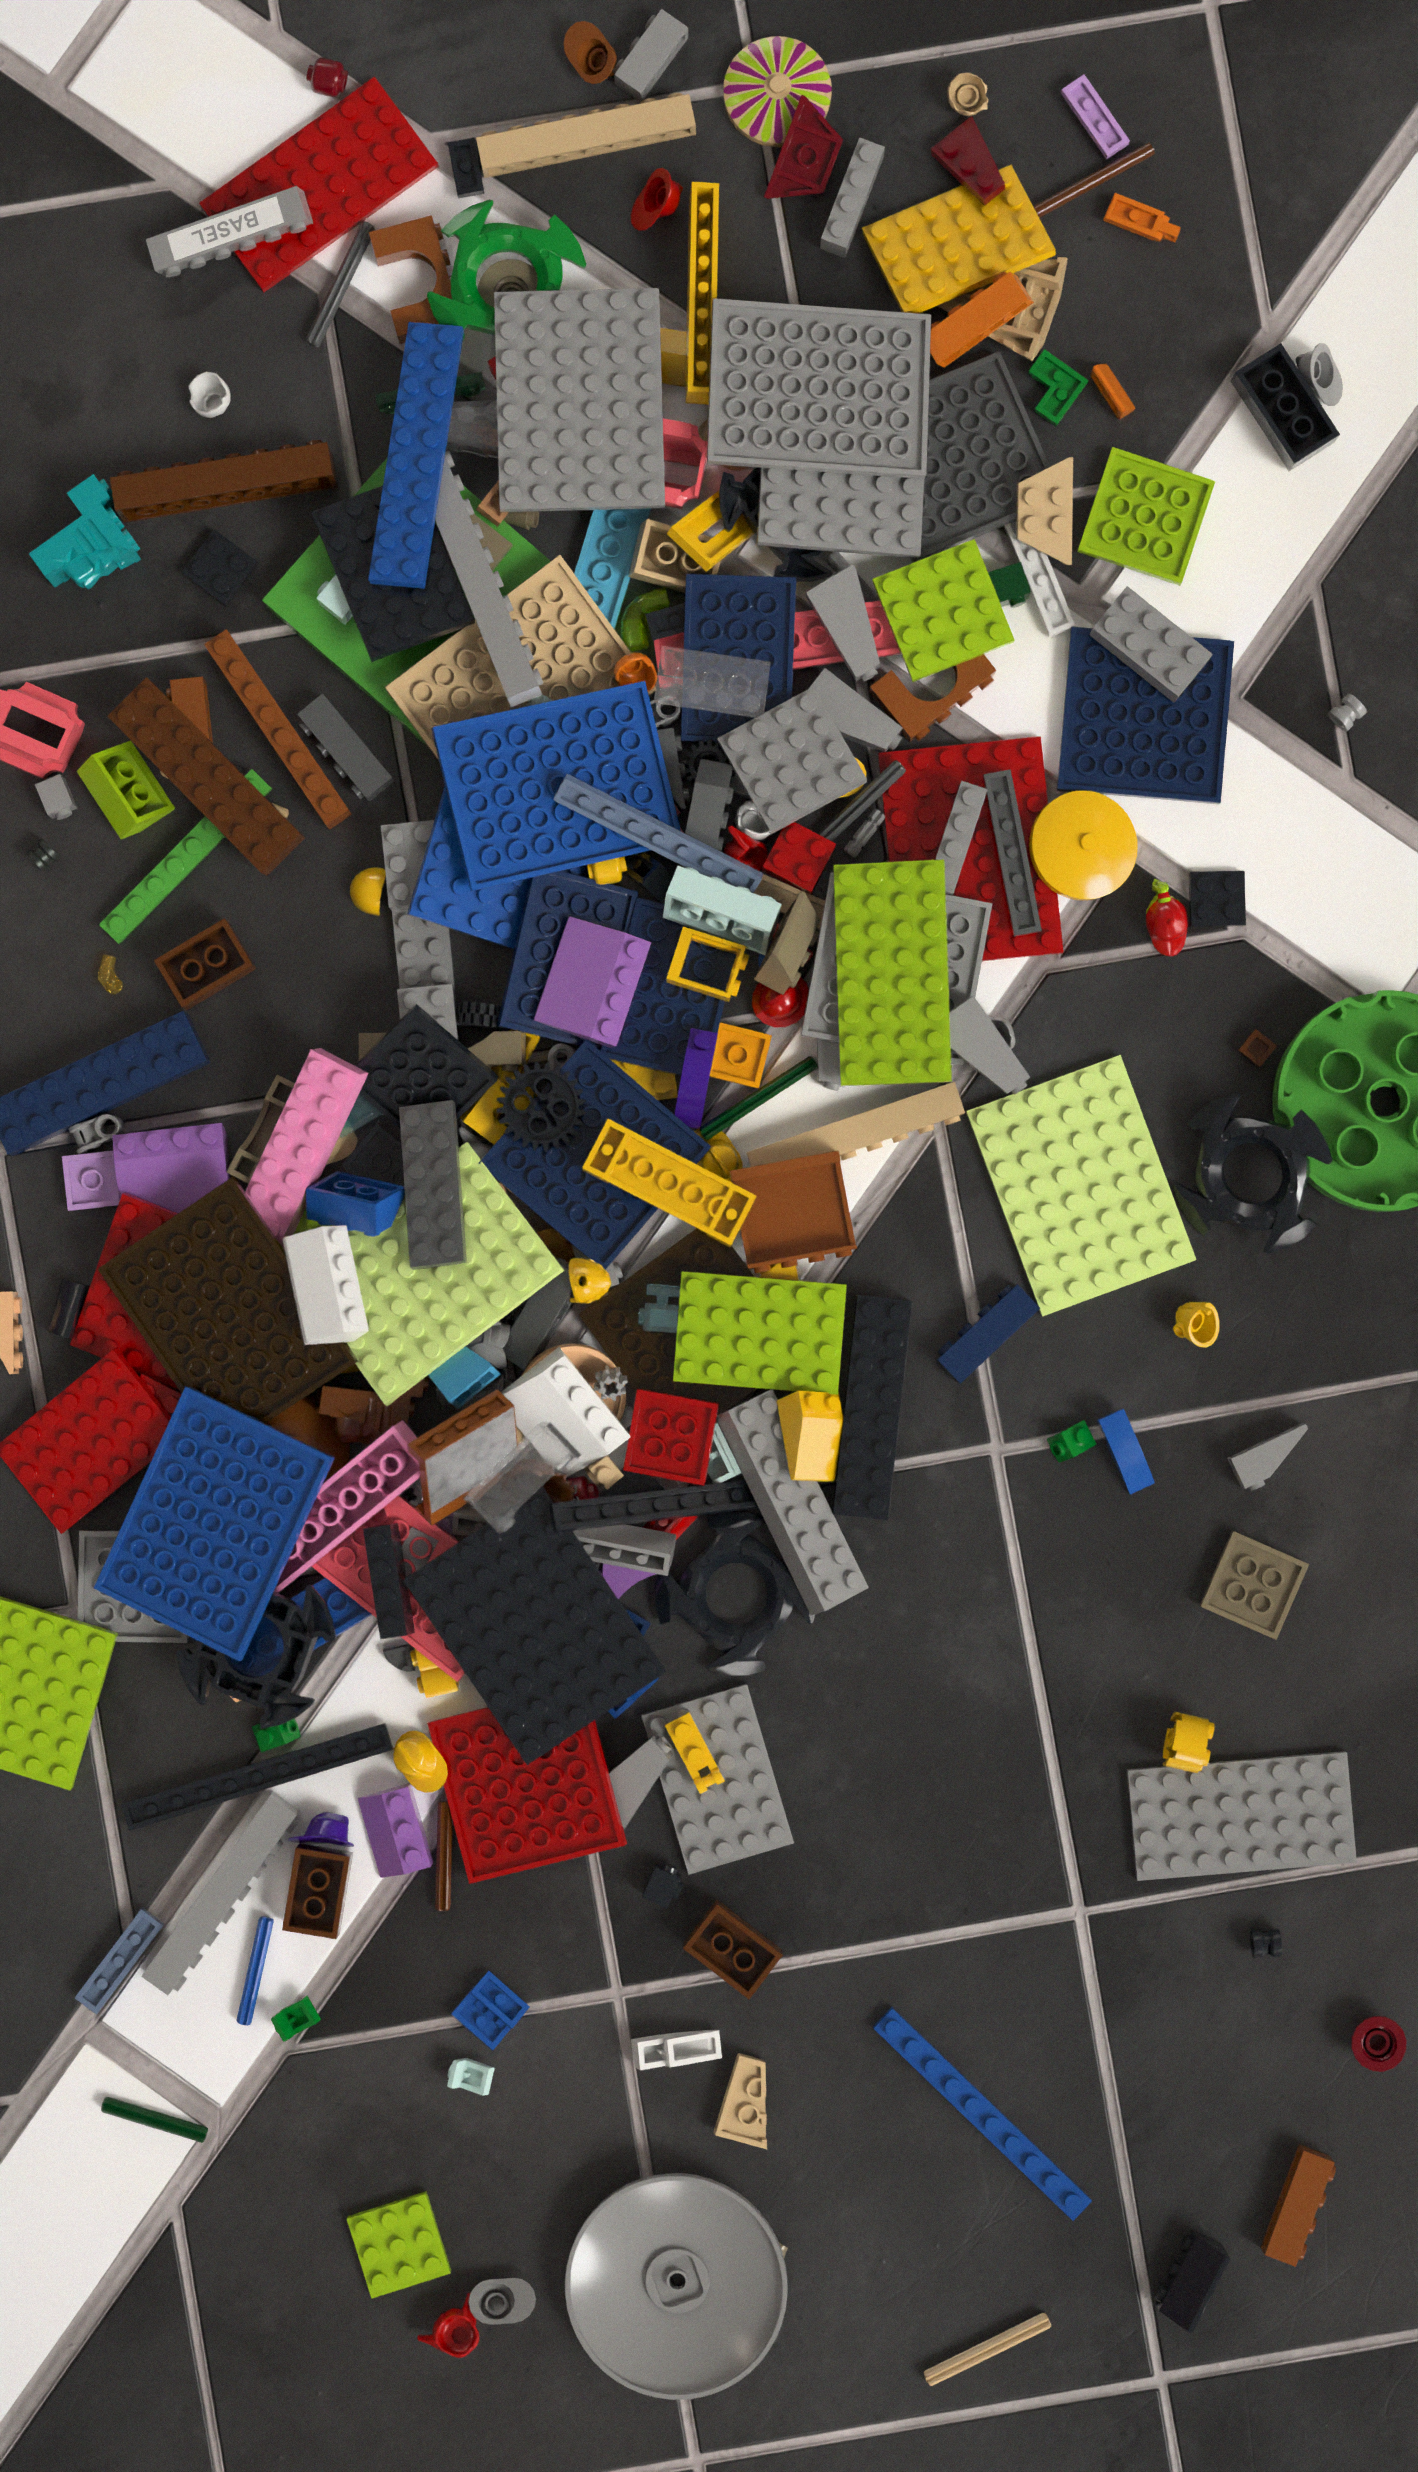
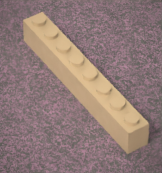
(586, 135)
(869, 1128)

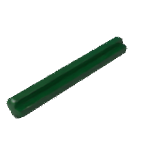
(154, 2119)

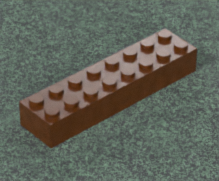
(224, 481)
(206, 776)

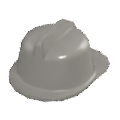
(1321, 374)
(502, 2301)

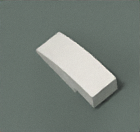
(676, 2049)

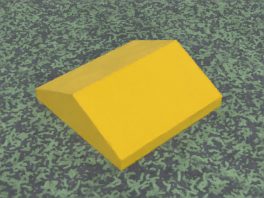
(673, 357)

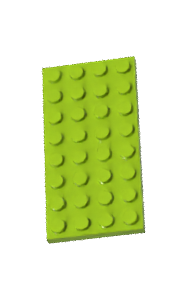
(892, 973)

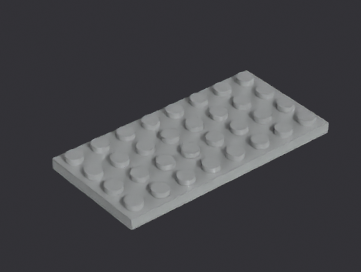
(1242, 1816)

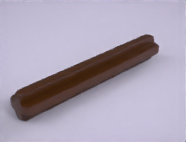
(443, 1857)

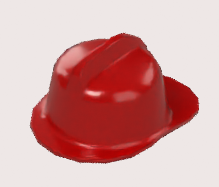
(656, 200)

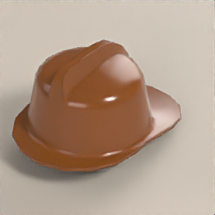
(589, 52)

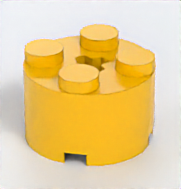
(1187, 1742)

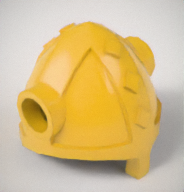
(594, 1281)
(1197, 1323)

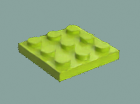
(399, 2244)

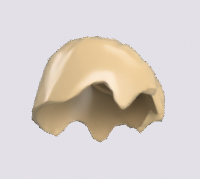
(967, 94)

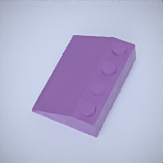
(592, 981)
(172, 1164)

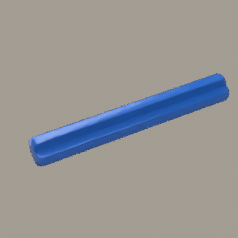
(255, 1970)

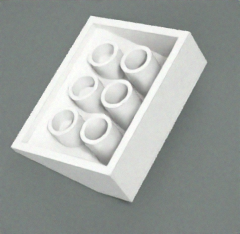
(561, 1395)

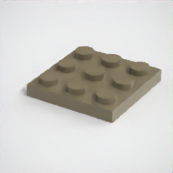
(1254, 1585)

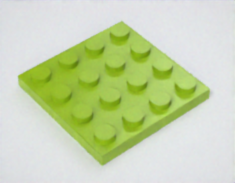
(1146, 516)
(943, 610)

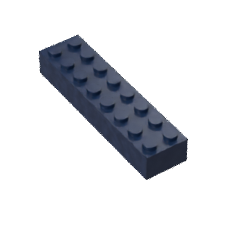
(100, 1082)

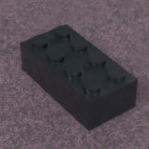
(1285, 407)

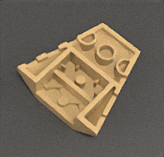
(1029, 328)

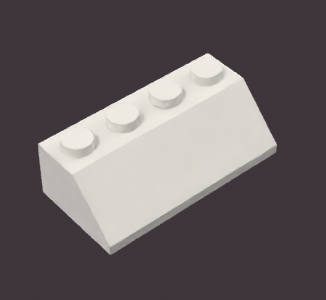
(325, 1285)

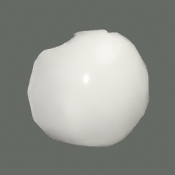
(209, 394)
(750, 822)

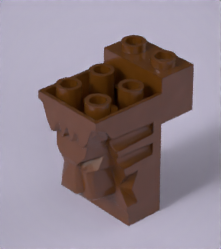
(360, 1411)

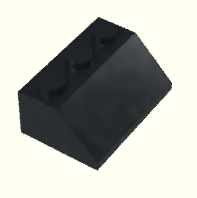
(1192, 2280)

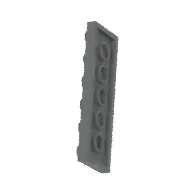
(432, 1185)

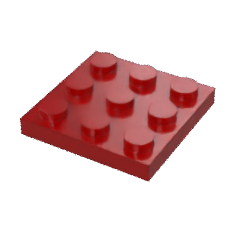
(671, 1436)

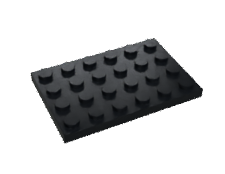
(388, 615)

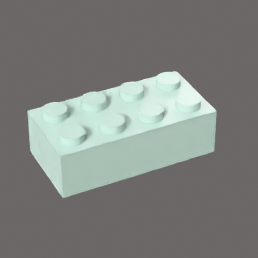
(721, 909)

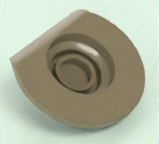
(507, 276)

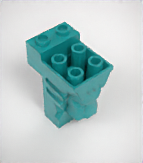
(90, 544)

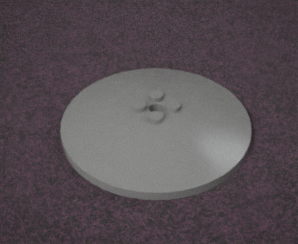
(664, 2335)

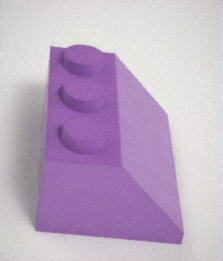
(395, 1831)

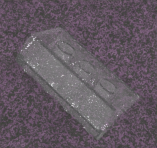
(712, 682)

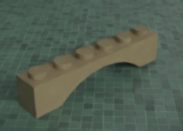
(499, 1049)

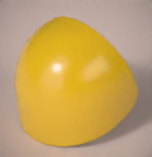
(367, 890)

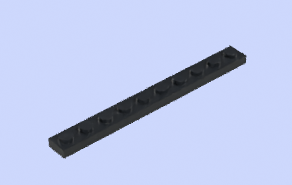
(257, 1776)

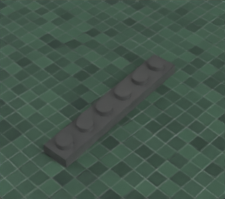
(1012, 853)

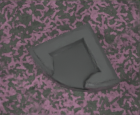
(400, 1657)

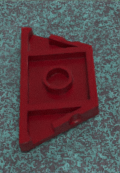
(805, 155)

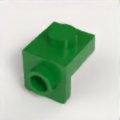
(1071, 1441)
(277, 1735)
(295, 2018)

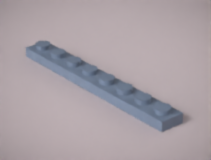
(654, 834)

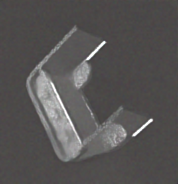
(520, 1475)

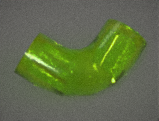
(634, 622)

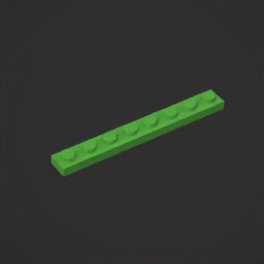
(168, 874)

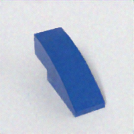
(1125, 1450)

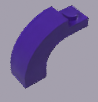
(695, 1077)

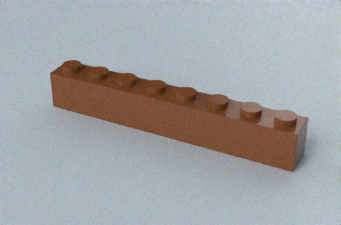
(277, 729)

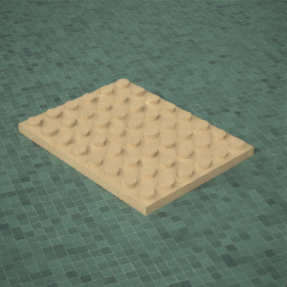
(568, 645)

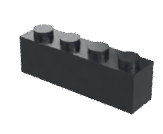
(387, 1582)

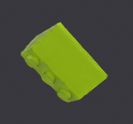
(125, 789)

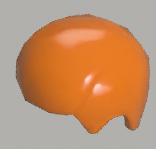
(635, 668)

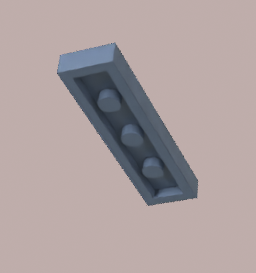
(119, 1960)

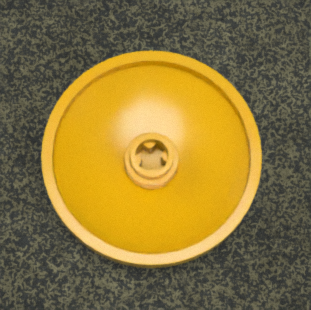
(1083, 845)

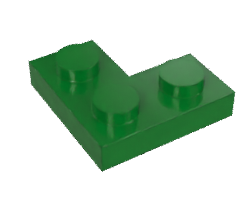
(1063, 386)

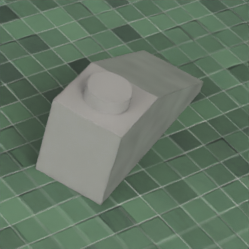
(1262, 1460)

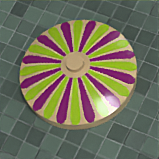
(767, 84)

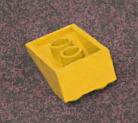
(811, 1434)

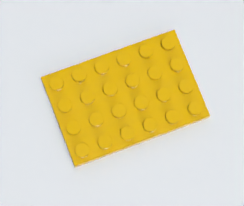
(957, 244)

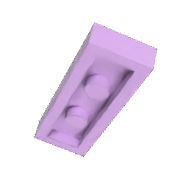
(1095, 116)

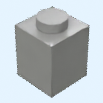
(56, 797)

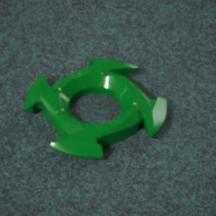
(483, 240)

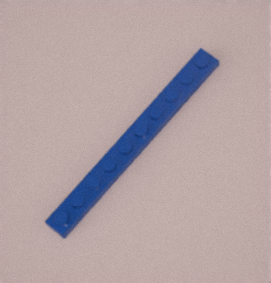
(982, 2113)

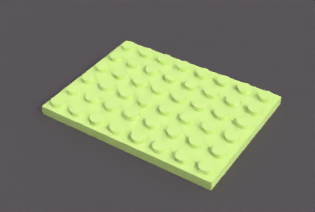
(1081, 1185)
(434, 1312)

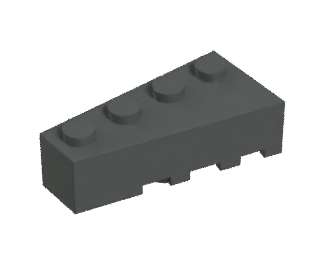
(708, 803)

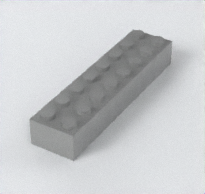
(791, 1508)

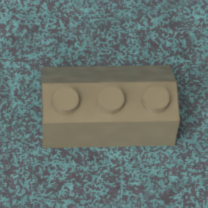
(789, 946)

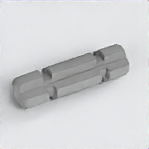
(864, 833)

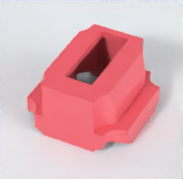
(684, 447)
(32, 754)

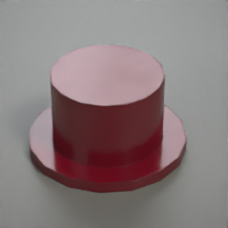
(1378, 2043)

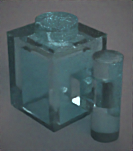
(660, 1316)

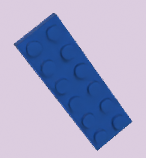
(267, 1642)

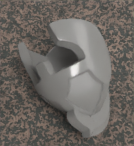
(491, 1343)

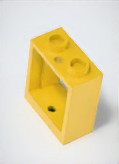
(688, 935)

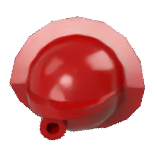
(780, 1009)

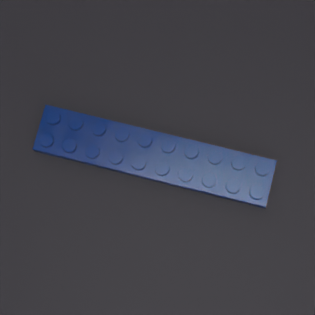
(416, 455)

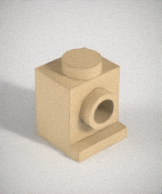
(604, 1472)

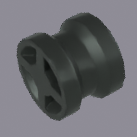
(42, 855)

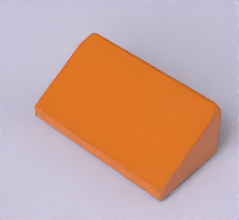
(1112, 390)

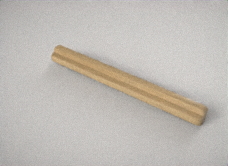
(987, 2349)

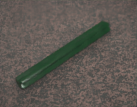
(758, 1097)

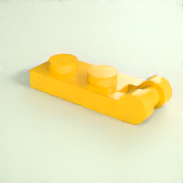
(694, 1751)

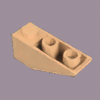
(10, 1331)

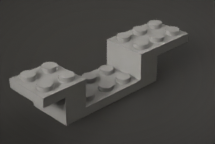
(421, 946)

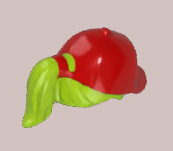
(1166, 920)

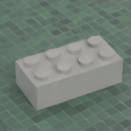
(1150, 644)

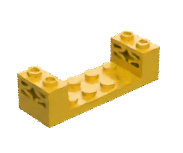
(669, 1182)

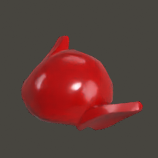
(746, 849)
(454, 2332)

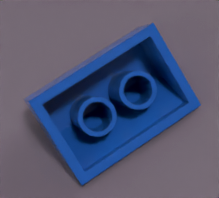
(354, 1202)

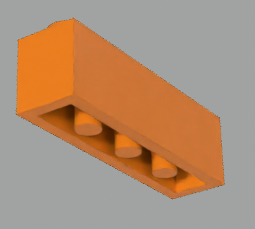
(978, 318)

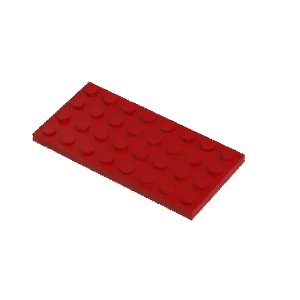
(346, 165)

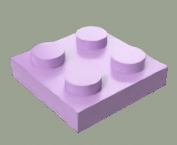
(90, 1180)

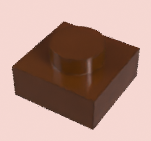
(1257, 1048)

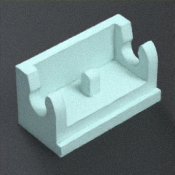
(722, 1462)

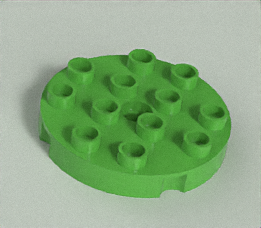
(1330, 1077)

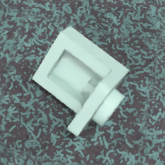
(470, 2076)

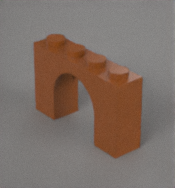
(418, 241)
(919, 715)

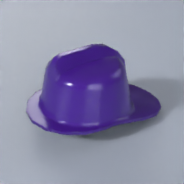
(326, 1829)

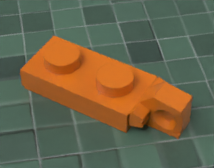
(1140, 219)

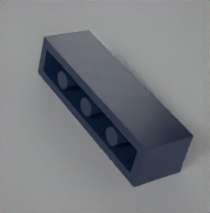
(987, 1333)

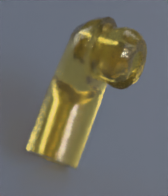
(107, 977)

